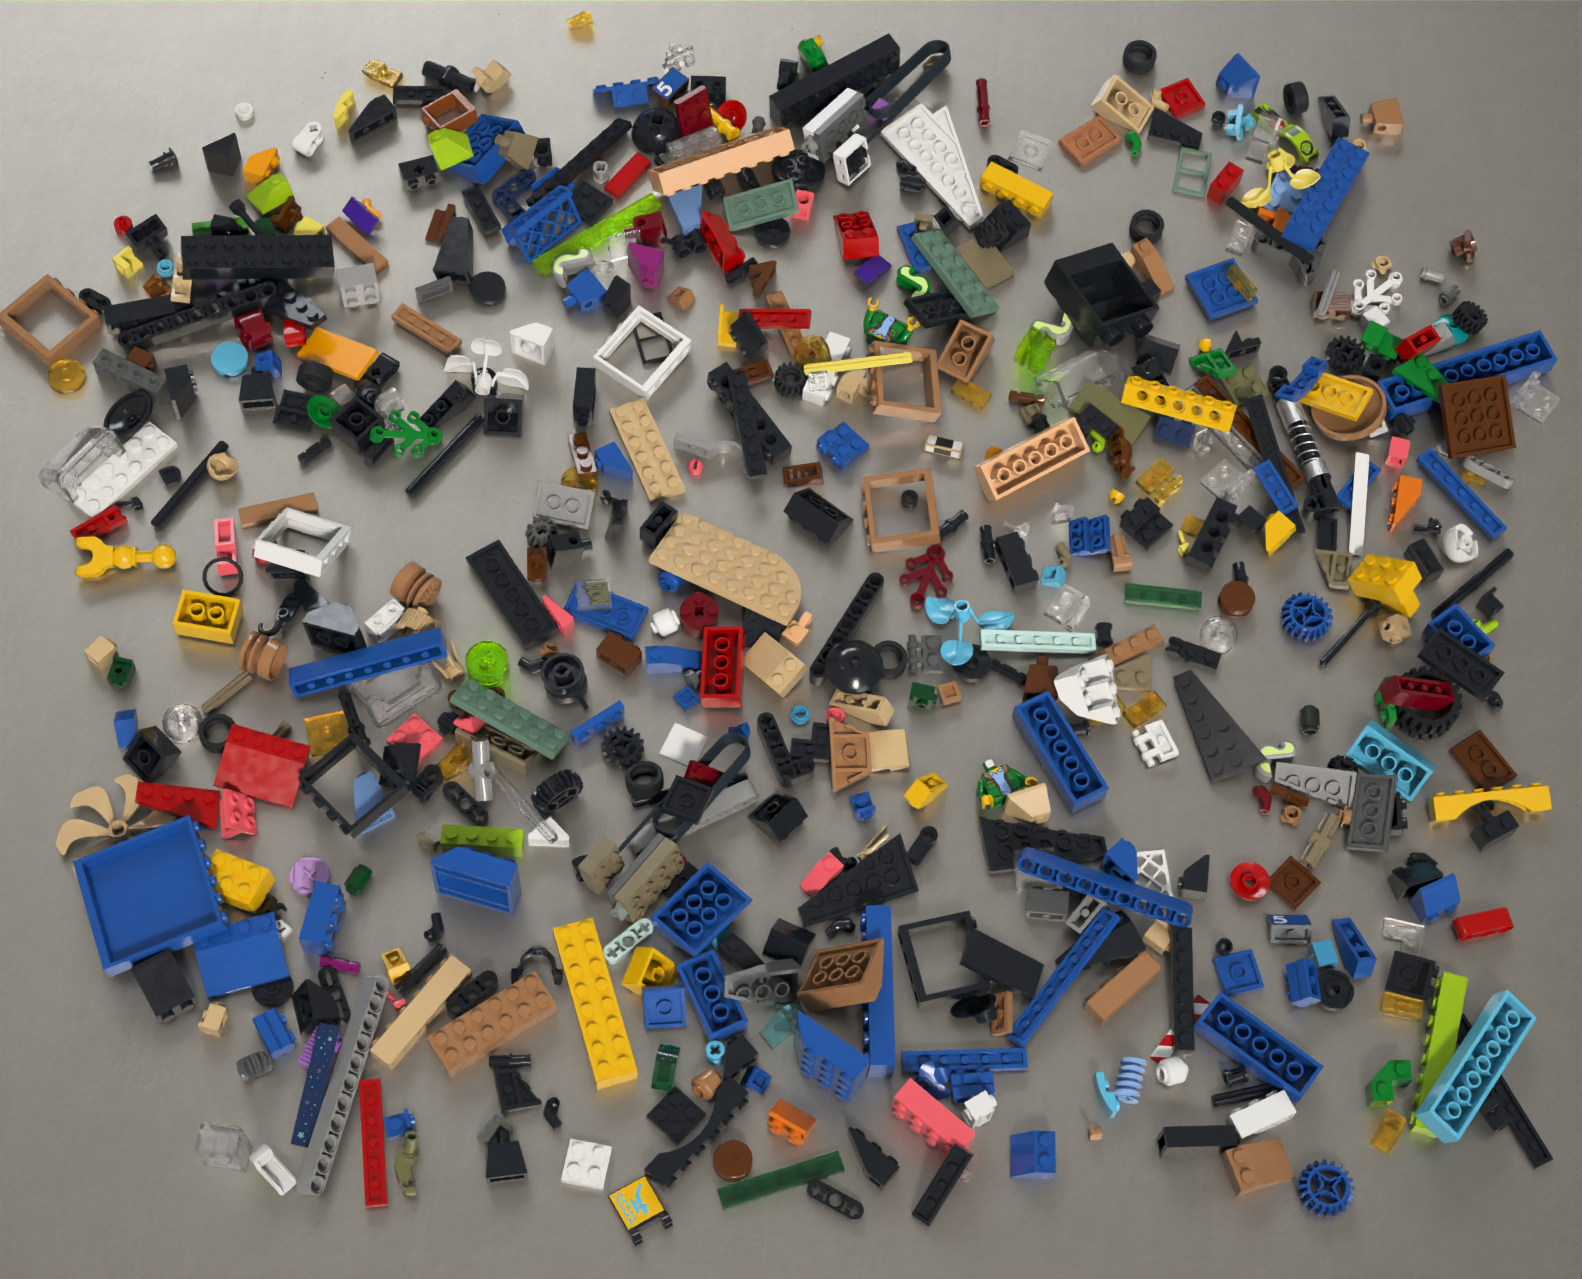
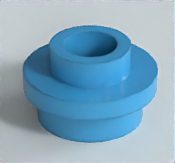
(800, 709)

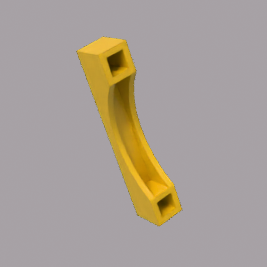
(1527, 799)

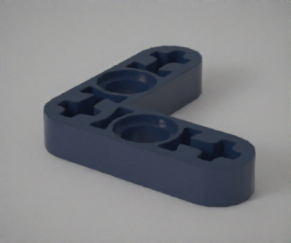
(510, 196)

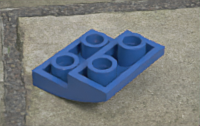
(1089, 536)

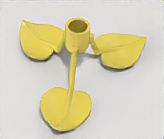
(1278, 161)

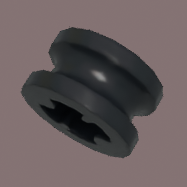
(909, 493)

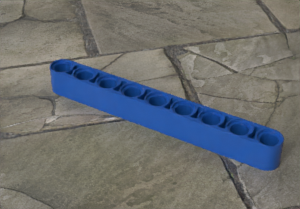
(1112, 894)

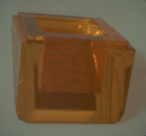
(156, 286)

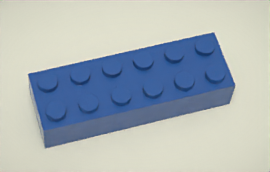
(1060, 752)
(1258, 1047)

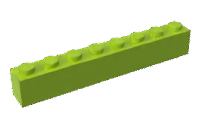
(1441, 1039)

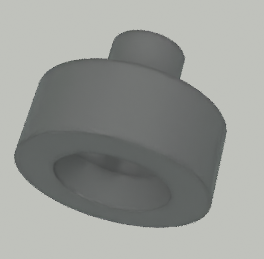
(692, 678)

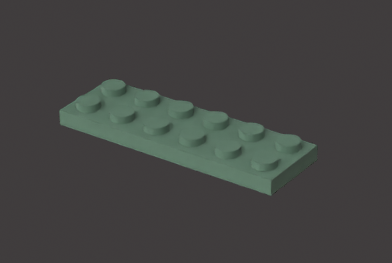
(955, 273)
(510, 718)

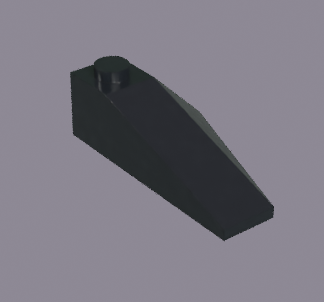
(1121, 943)

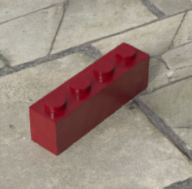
(1416, 693)

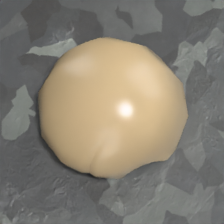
(221, 466)

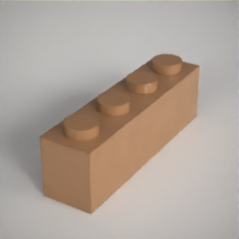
(1122, 988)

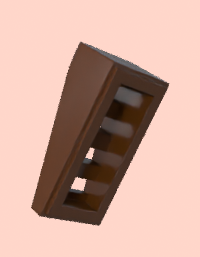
(810, 480)

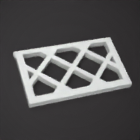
(1164, 869)

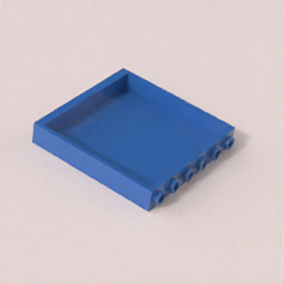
(150, 895)

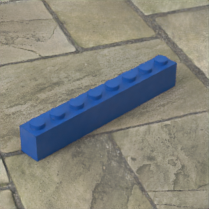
(368, 662)

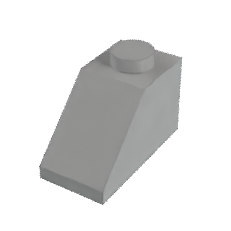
(1085, 913)

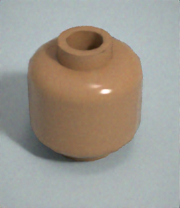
(706, 1083)

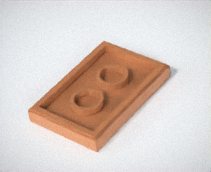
(1089, 141)

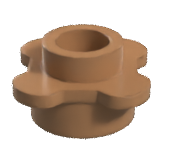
(549, 649)
(1291, 809)
(1345, 816)

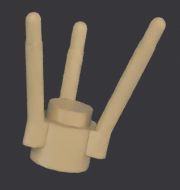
(454, 669)
(868, 849)

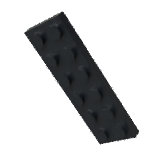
(512, 594)

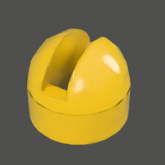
(1205, 344)
(1117, 495)

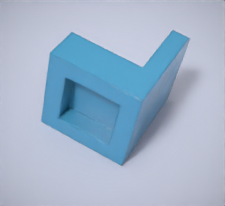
(1324, 953)

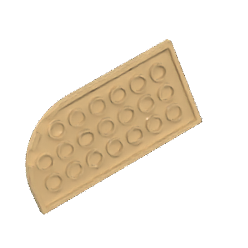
(729, 567)

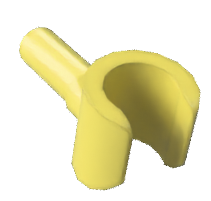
(1183, 549)

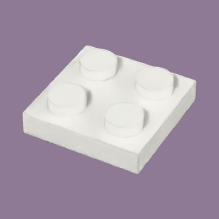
(586, 1164)

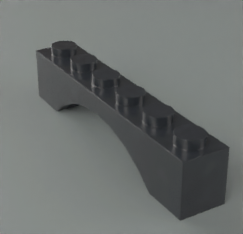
(669, 1165)

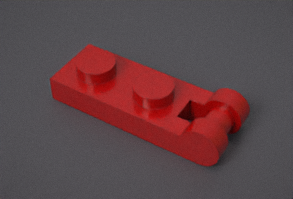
(100, 524)

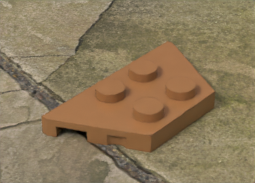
(848, 754)

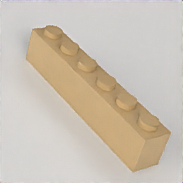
(420, 1013)

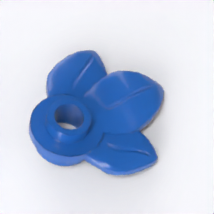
(935, 1079)

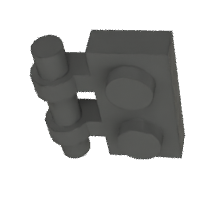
(931, 656)

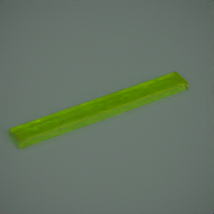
(598, 233)

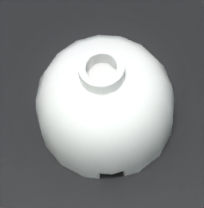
(1458, 544)

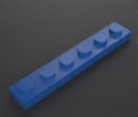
(1461, 494)
(969, 1059)

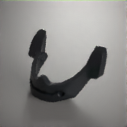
(537, 950)

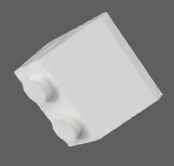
(533, 342)

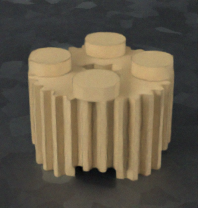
(416, 621)

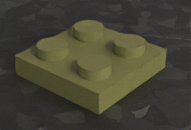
(1243, 385)

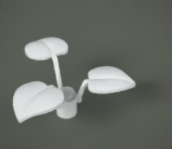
(484, 382)

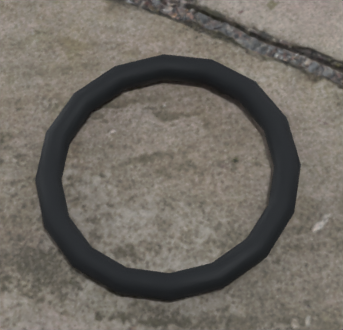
(204, 578)

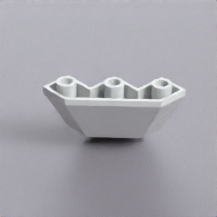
(1090, 690)

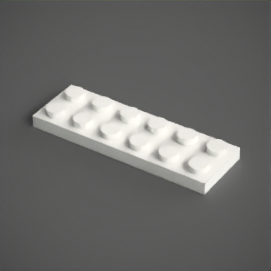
(121, 474)

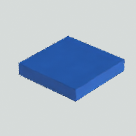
(1238, 973)
(664, 1006)

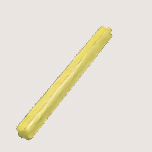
(860, 363)

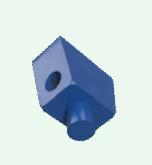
(584, 292)

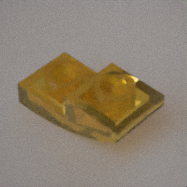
(1144, 710)

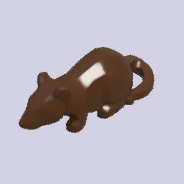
(1122, 454)

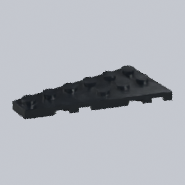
(874, 880)

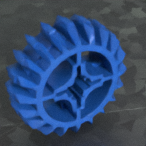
(1318, 616)
(1338, 1204)

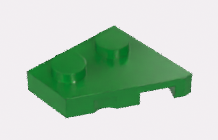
(1214, 363)
(1387, 712)

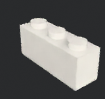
(1261, 1114)

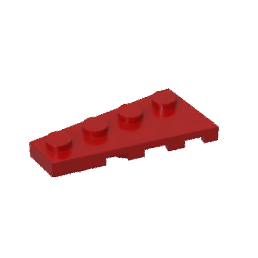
(180, 801)

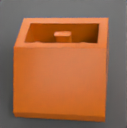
(790, 1122)

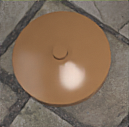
(1348, 430)

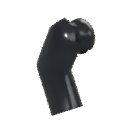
(848, 862)
(838, 924)

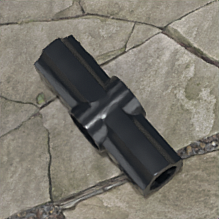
(448, 76)

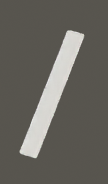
(1359, 504)

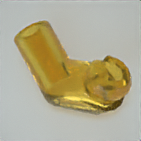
(1471, 477)

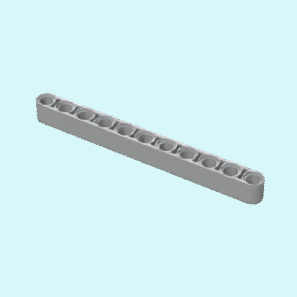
(342, 1086)

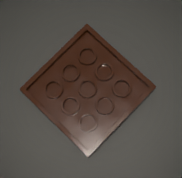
(1476, 416)

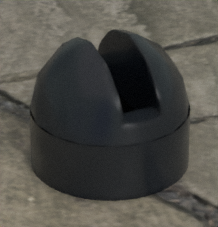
(1220, 116)
(1227, 949)

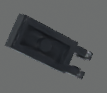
(1194, 654)

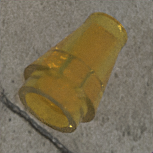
(580, 20)

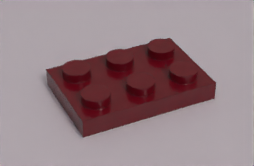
(693, 111)

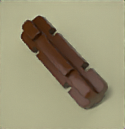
(1025, 397)

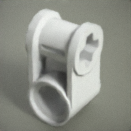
(308, 139)

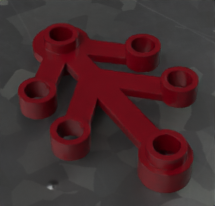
(927, 574)

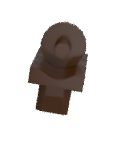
(288, 215)
(536, 564)

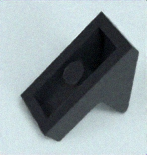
(1242, 348)

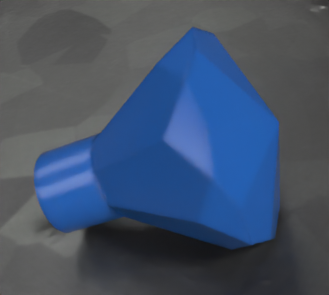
(743, 729)

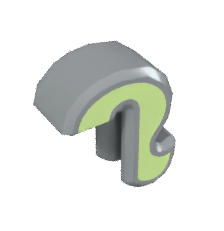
(571, 264)
(1060, 333)
(1284, 752)

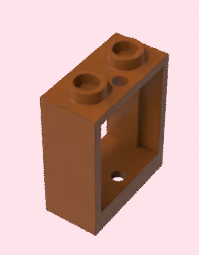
(446, 103)

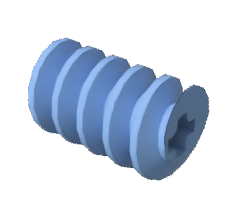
(1128, 1079)

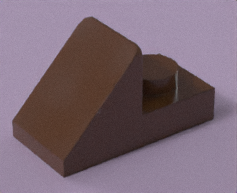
(762, 275)

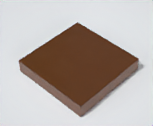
(1293, 883)

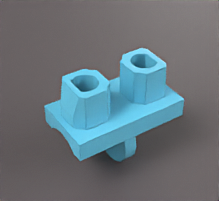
(1241, 122)

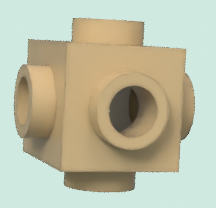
(1394, 628)

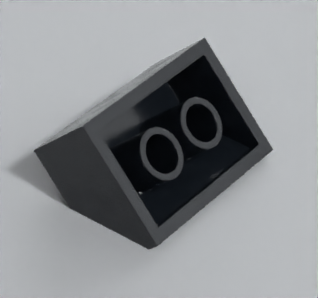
(817, 515)

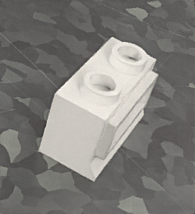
(383, 622)
(978, 1110)

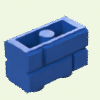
(1303, 982)
(274, 1033)
(968, 1085)

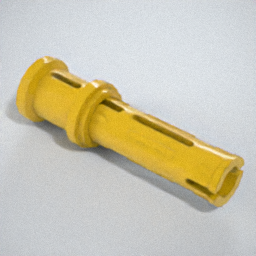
(724, 126)

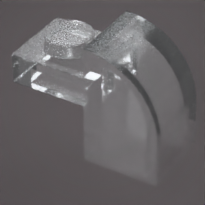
(387, 402)

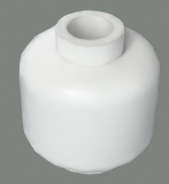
(665, 622)
(1172, 1071)

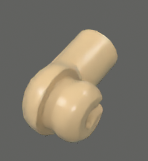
(1156, 100)

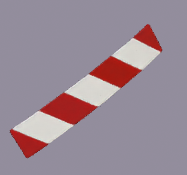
(1164, 1049)

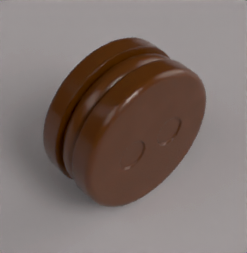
(1236, 599)
(732, 1160)

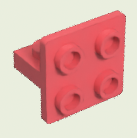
(237, 814)

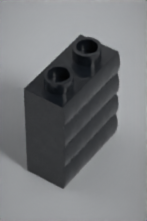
(1101, 296)

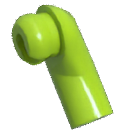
(1099, 443)
(1487, 627)

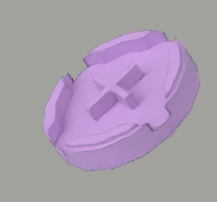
(306, 873)

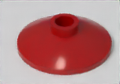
(732, 109)
(1253, 873)

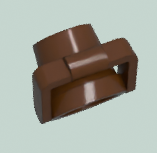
(1465, 245)

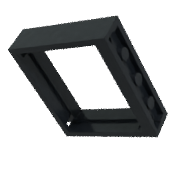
(350, 743)
(921, 998)

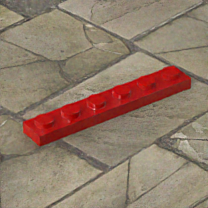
(373, 1143)

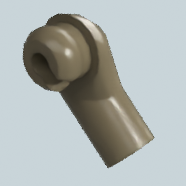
(1065, 556)

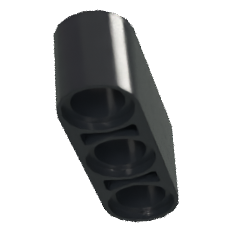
(477, 986)

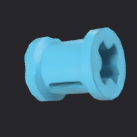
(714, 1046)

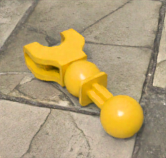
(122, 556)

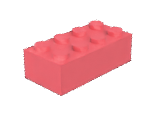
(930, 1118)

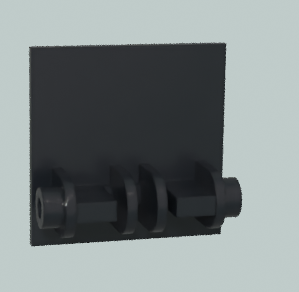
(756, 624)

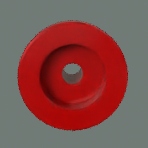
(123, 224)

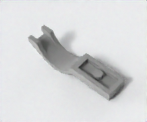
(706, 449)

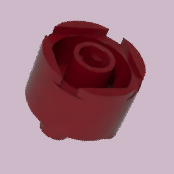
(253, 329)
(698, 612)

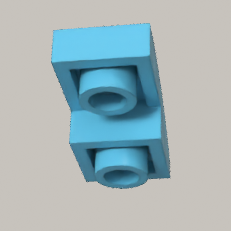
(1107, 1099)

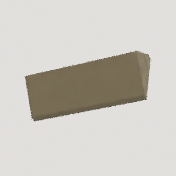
(502, 749)

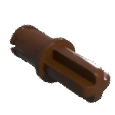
(1289, 795)

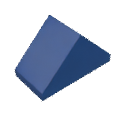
(125, 727)

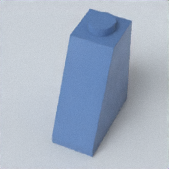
(686, 209)
(366, 795)

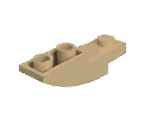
(180, 288)

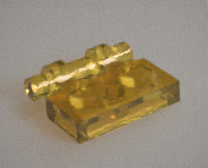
(1157, 475)

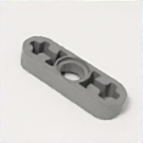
(1488, 471)

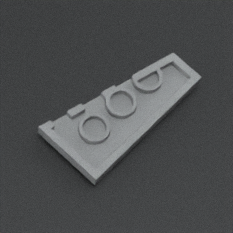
(1325, 783)

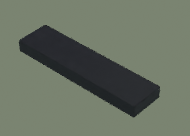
(942, 1184)

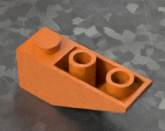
(1406, 494)

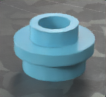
(165, 264)

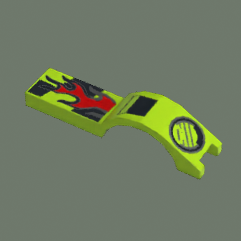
(1292, 132)

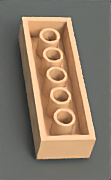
(1031, 459)

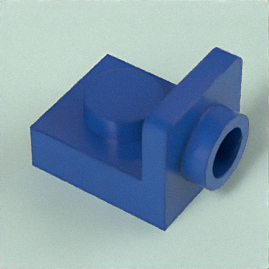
(268, 361)
(862, 806)
(399, 1124)

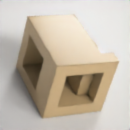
(214, 1019)

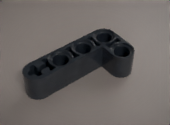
(780, 749)

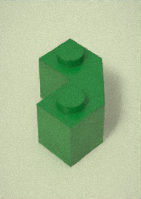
(1381, 342)
(1380, 1089)

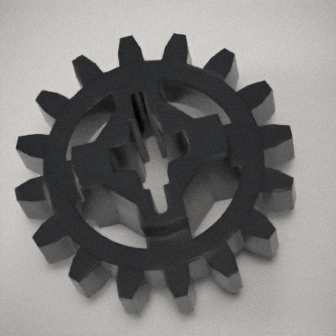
(1345, 354)
(615, 752)

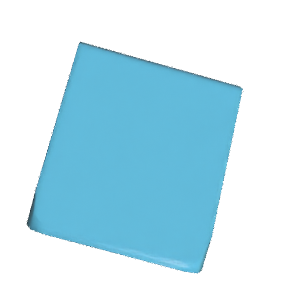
(1053, 576)

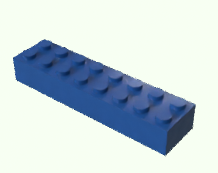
(1326, 195)
(879, 1014)

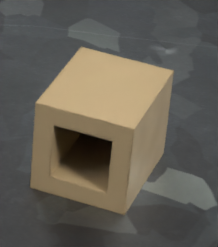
(101, 652)

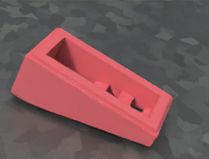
(562, 618)

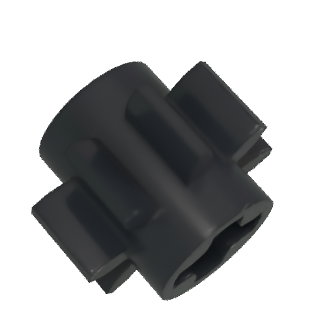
(1403, 425)
(446, 723)

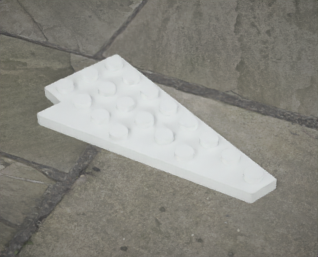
(934, 149)

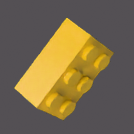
(1384, 578)
(208, 616)
(241, 881)

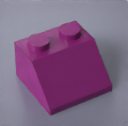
(646, 264)

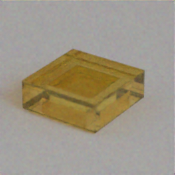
(1192, 525)

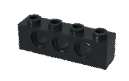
(1202, 560)

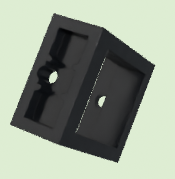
(584, 396)

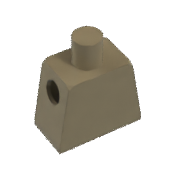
(516, 148)

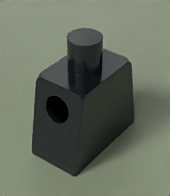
(256, 391)
(566, 549)
(505, 1160)

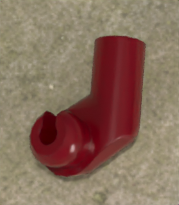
(1265, 796)

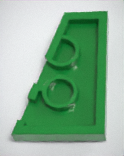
(1422, 374)

